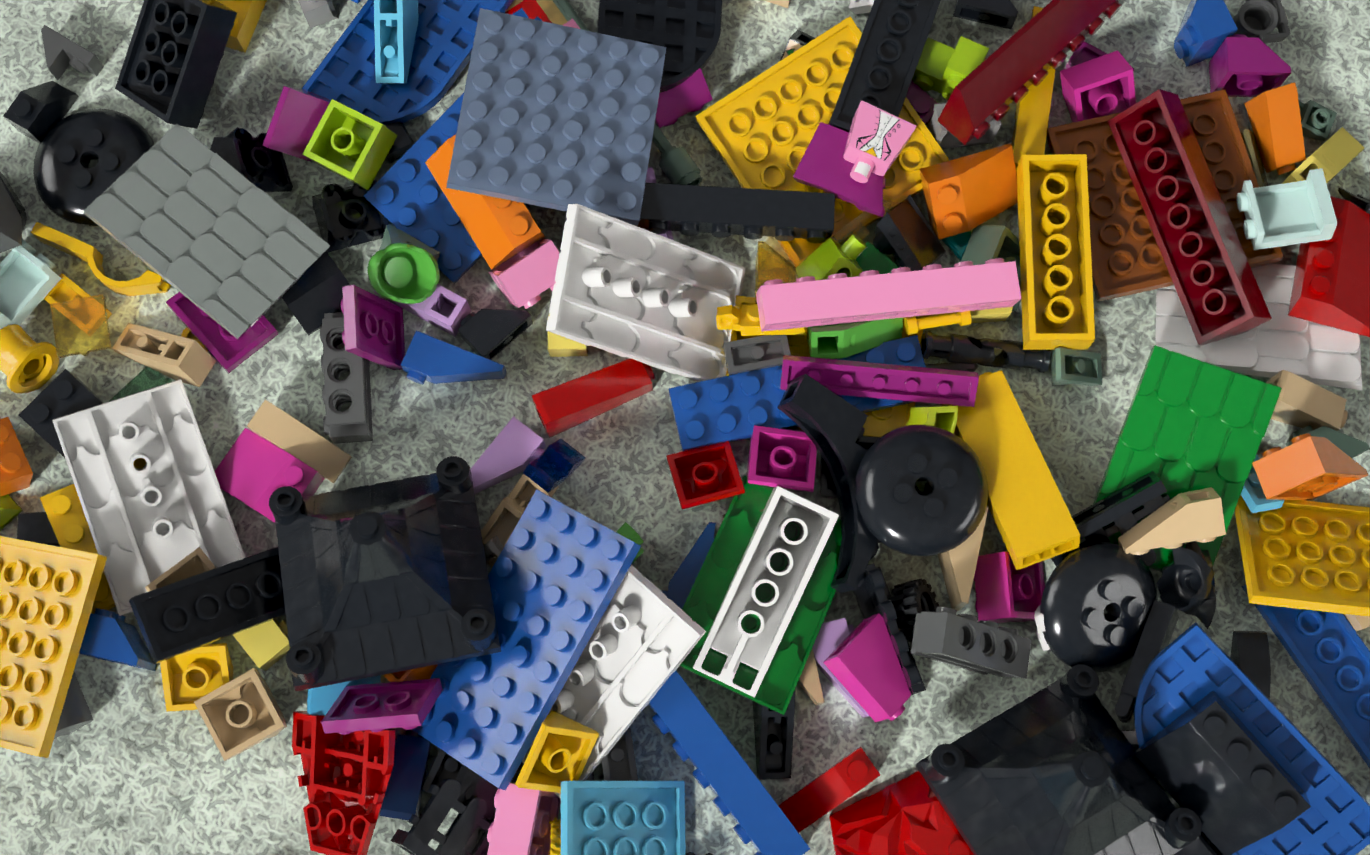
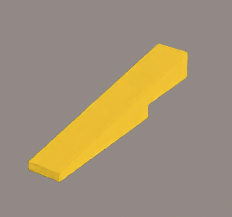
(1033, 116)

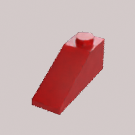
(829, 789)

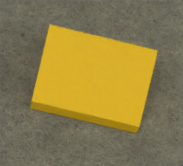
(557, 754)

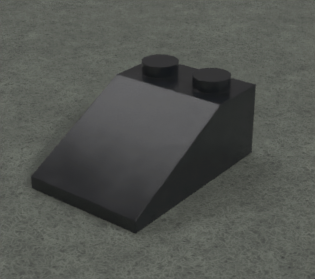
(60, 398)

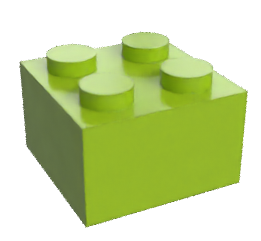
(350, 144)

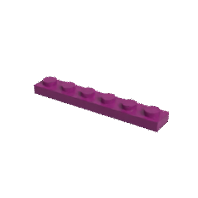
(884, 380)

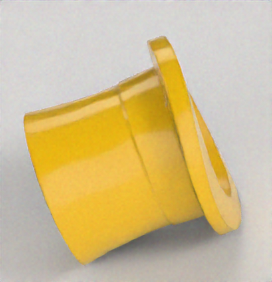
(25, 361)

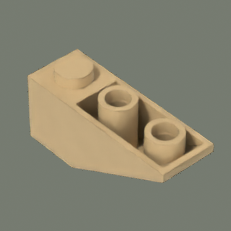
(1182, 519)

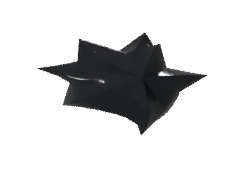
(1190, 583)

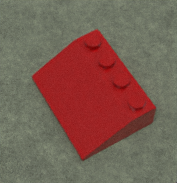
(1334, 274)

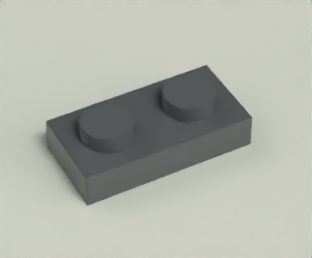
(755, 353)

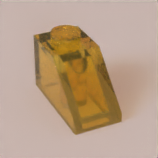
(771, 266)

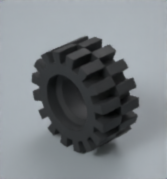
(910, 599)

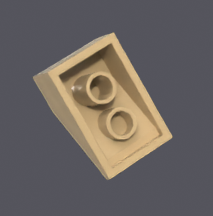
(960, 565)

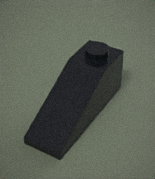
(773, 741)

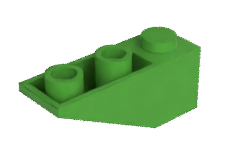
(848, 339)

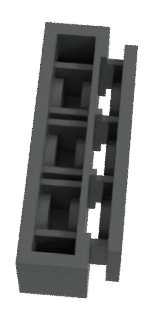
(356, 422)
(970, 644)

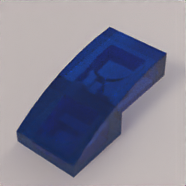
(554, 465)

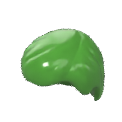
(403, 273)

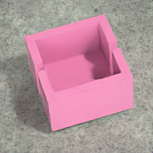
(527, 274)

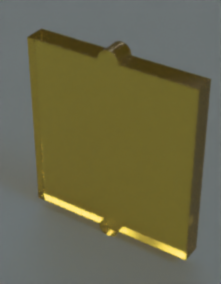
(80, 326)

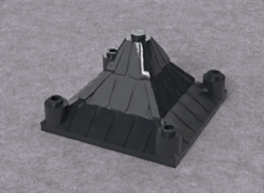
(384, 577)
(1056, 781)

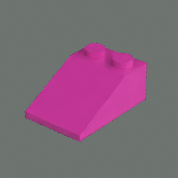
(259, 468)

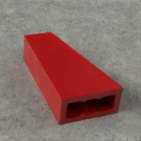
(592, 395)

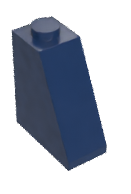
(407, 776)

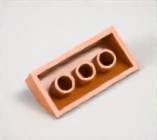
(495, 224)

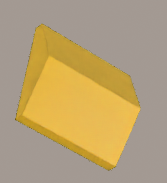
(195, 675)

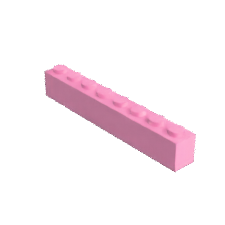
(887, 295)

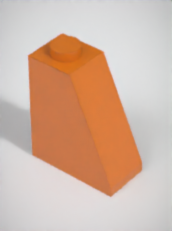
(1278, 128)

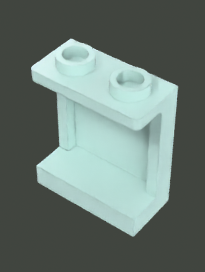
(1288, 212)
(24, 283)

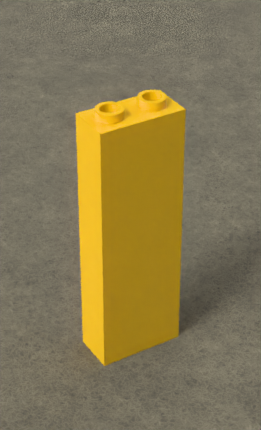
(1019, 483)

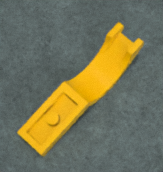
(145, 284)

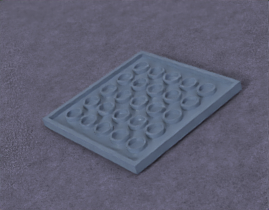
(557, 116)

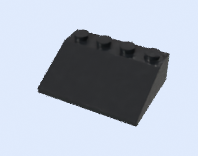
(175, 57)
(1223, 775)

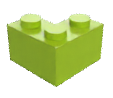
(945, 67)

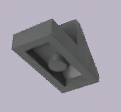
(62, 52)

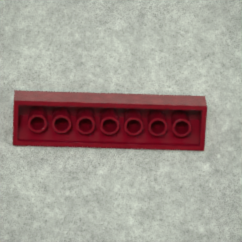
(1020, 63)
(1188, 218)

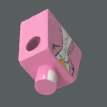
(875, 141)

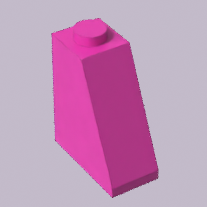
(871, 670)

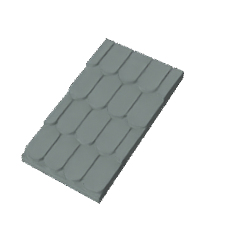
(207, 230)

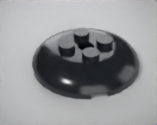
(66, 151)
(901, 515)
(1076, 604)

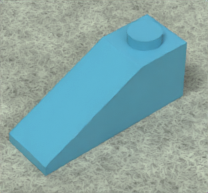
(394, 38)

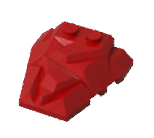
(343, 782)
(897, 821)

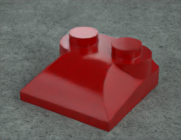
(705, 474)

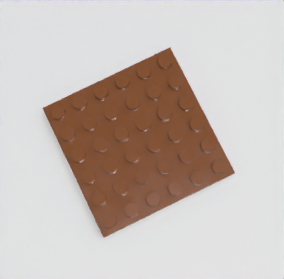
(1122, 241)

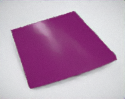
(828, 170)

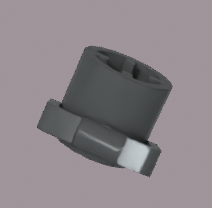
(1260, 18)

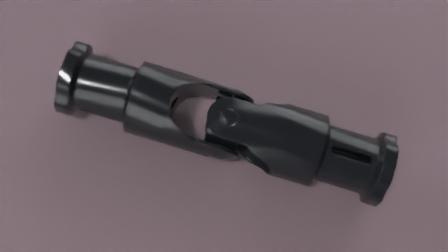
(969, 350)

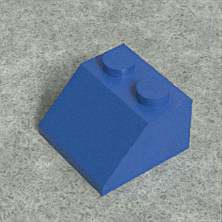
(1203, 30)
(115, 640)

